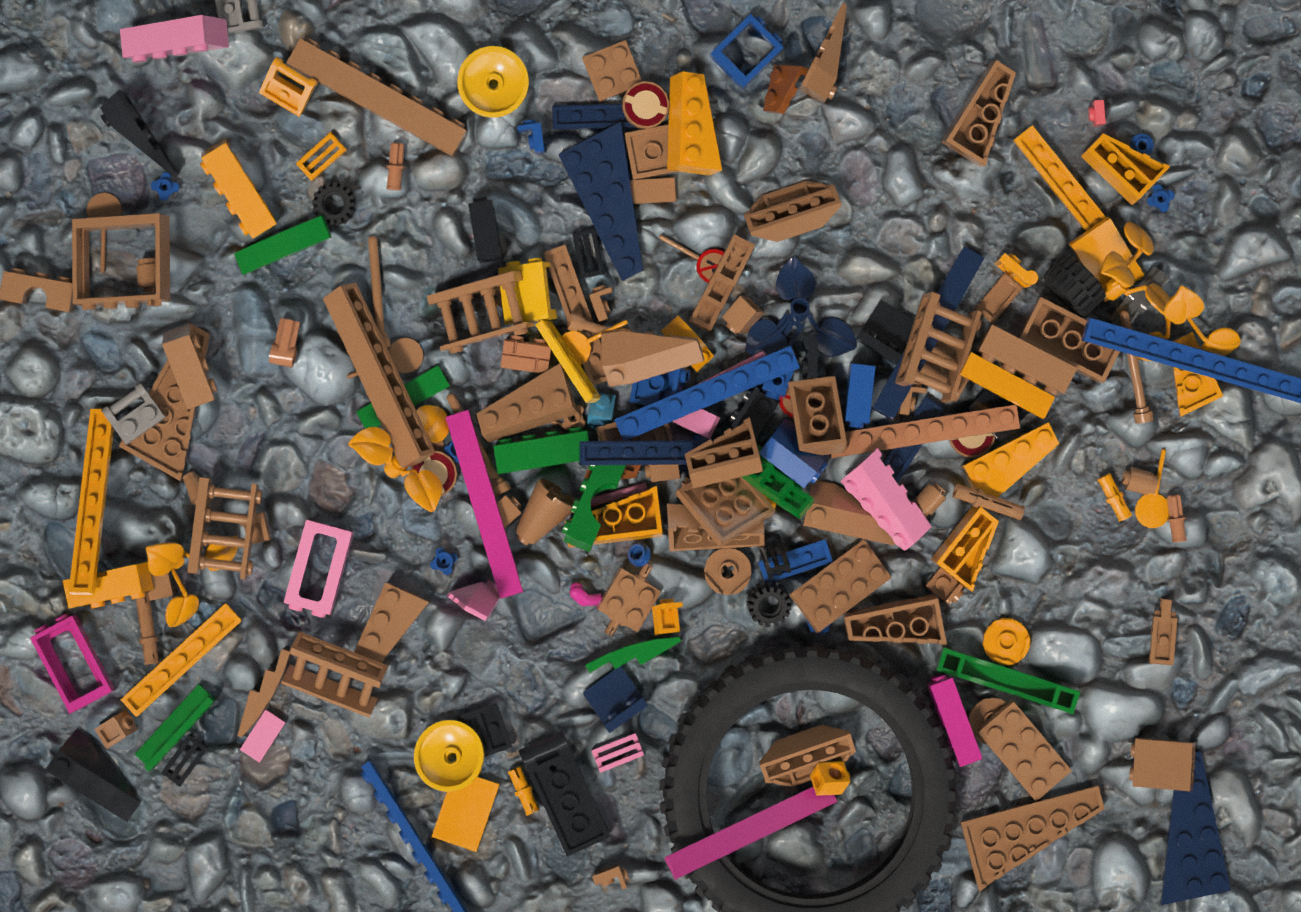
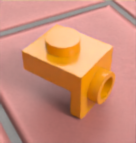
(666, 617)

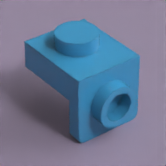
(601, 411)

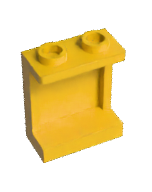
(530, 292)

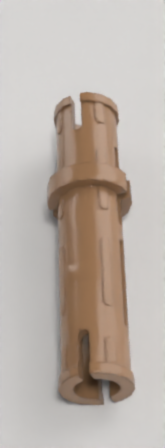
(987, 501)
(147, 630)

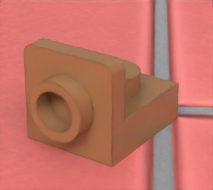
(600, 307)
(909, 402)
(945, 586)
(116, 729)
(607, 875)

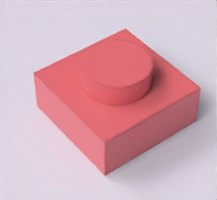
(1097, 113)

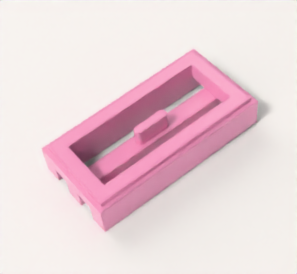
(621, 761)

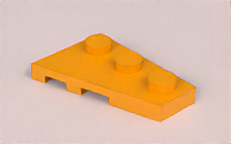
(1192, 388)

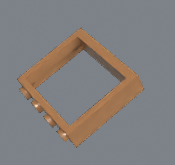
(80, 260)

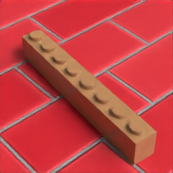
(377, 97)
(378, 375)

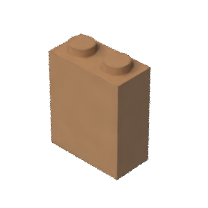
(1163, 764)

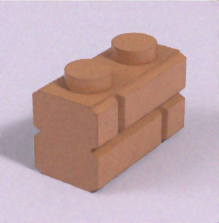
(526, 355)

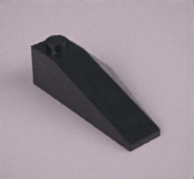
(125, 119)
(88, 770)

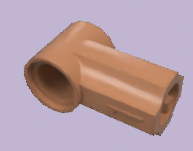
(284, 348)

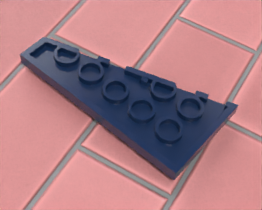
(604, 186)
(1193, 844)

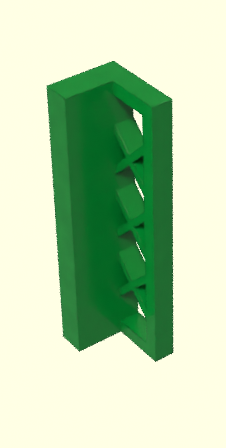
(175, 727)

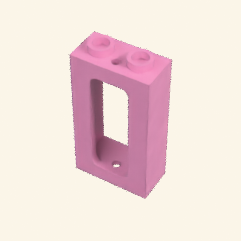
(327, 603)

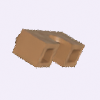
(17, 286)

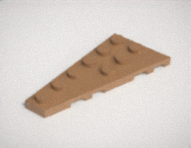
(168, 441)
(1016, 834)

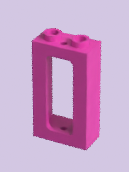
(55, 669)
(954, 719)

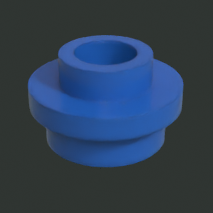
(1146, 139)
(635, 550)

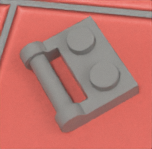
(232, 12)
(139, 419)

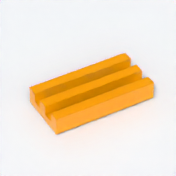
(315, 149)

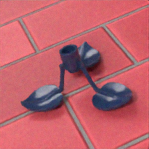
(799, 283)

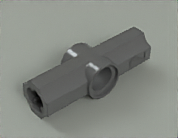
(1137, 302)

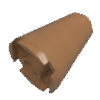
(543, 512)

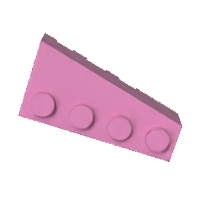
(174, 38)
(886, 500)

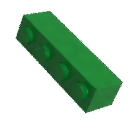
(540, 452)

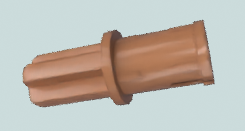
(395, 166)
(1176, 518)

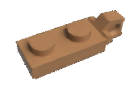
(1163, 634)

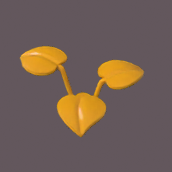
(1122, 278)
(1187, 305)
(374, 448)
(170, 556)

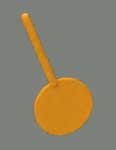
(580, 344)
(1153, 508)

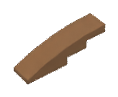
(721, 283)
(260, 699)

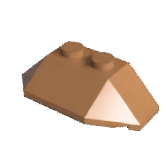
(792, 210)
(796, 756)

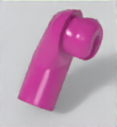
(581, 597)

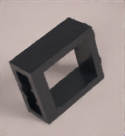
(485, 230)

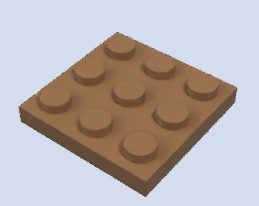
(726, 507)

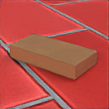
(653, 190)
(998, 298)

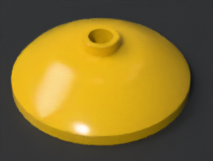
(488, 65)
(435, 748)

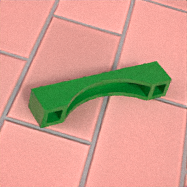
(1007, 680)

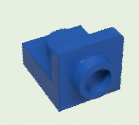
(536, 140)

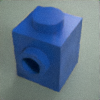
(778, 387)

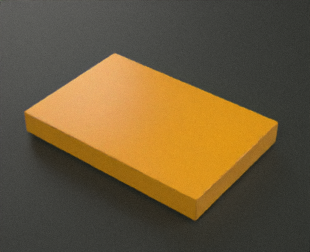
(1095, 245)
(466, 814)

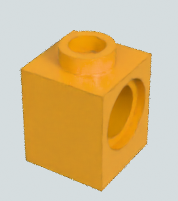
(830, 778)

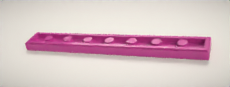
(484, 504)
(747, 832)

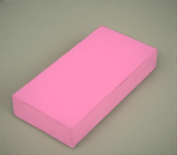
(699, 422)
(263, 735)

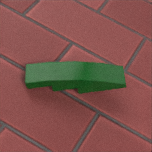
(283, 245)
(780, 489)
(642, 651)

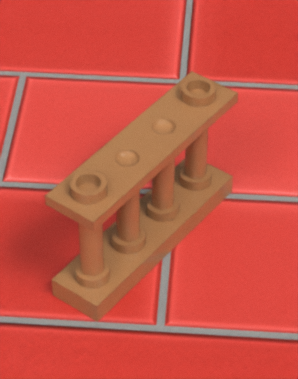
(486, 289)
(915, 349)
(204, 514)
(341, 661)

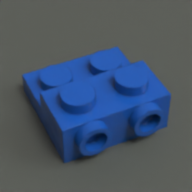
(659, 387)

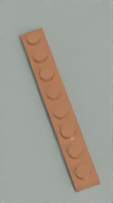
(931, 430)

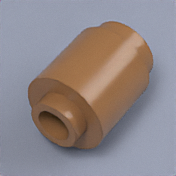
(146, 275)
(1140, 481)
(930, 499)

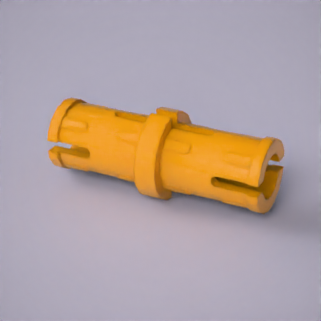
(1114, 497)
(523, 790)

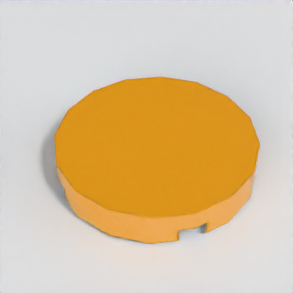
(1006, 641)

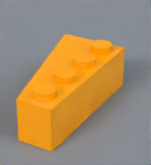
(691, 127)
(237, 188)
(1009, 462)

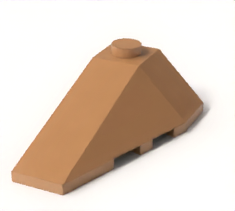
(823, 71)
(639, 356)
(842, 513)

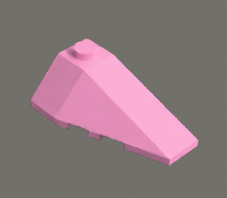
(477, 598)

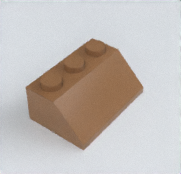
(818, 416)

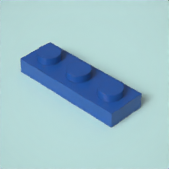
(800, 560)

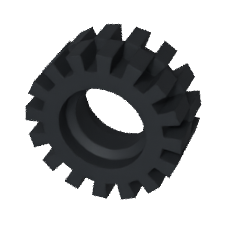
(348, 203)
(762, 592)

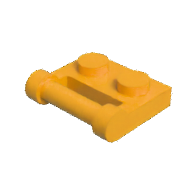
(284, 92)
(1011, 265)

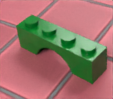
(584, 527)

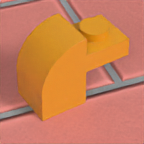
(680, 328)

